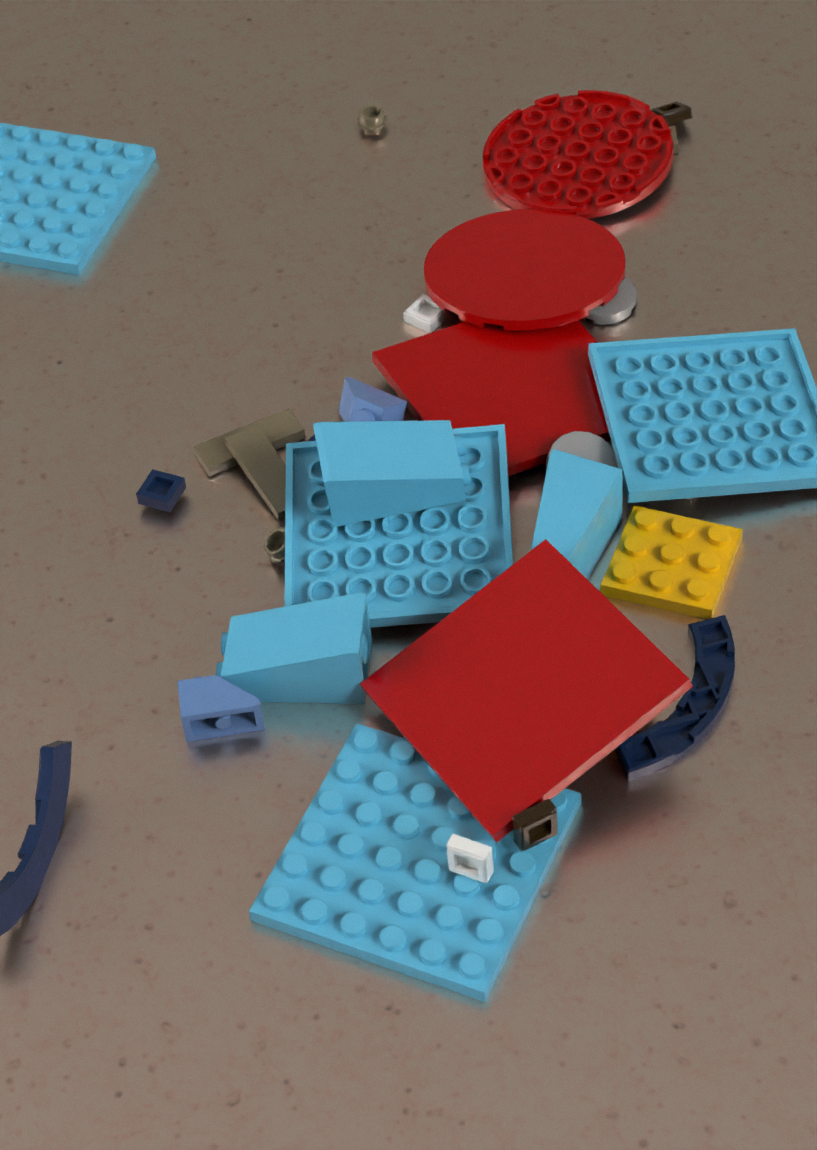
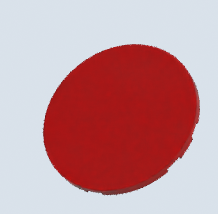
(578, 154)
(524, 269)

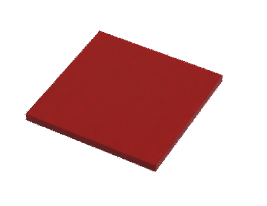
(492, 376)
(524, 688)

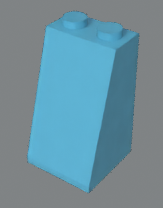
(389, 467)
(579, 509)
(301, 651)

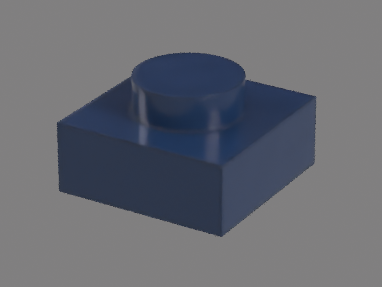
(161, 490)

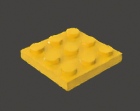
(671, 562)

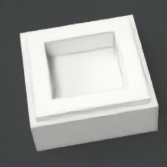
(425, 314)
(470, 858)

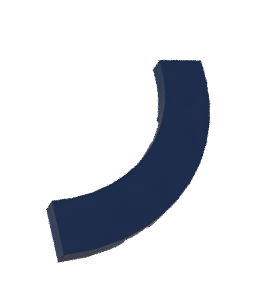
(696, 710)
(40, 842)

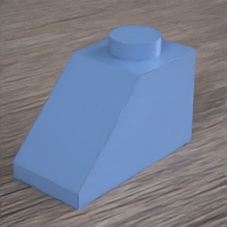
(368, 403)
(217, 708)

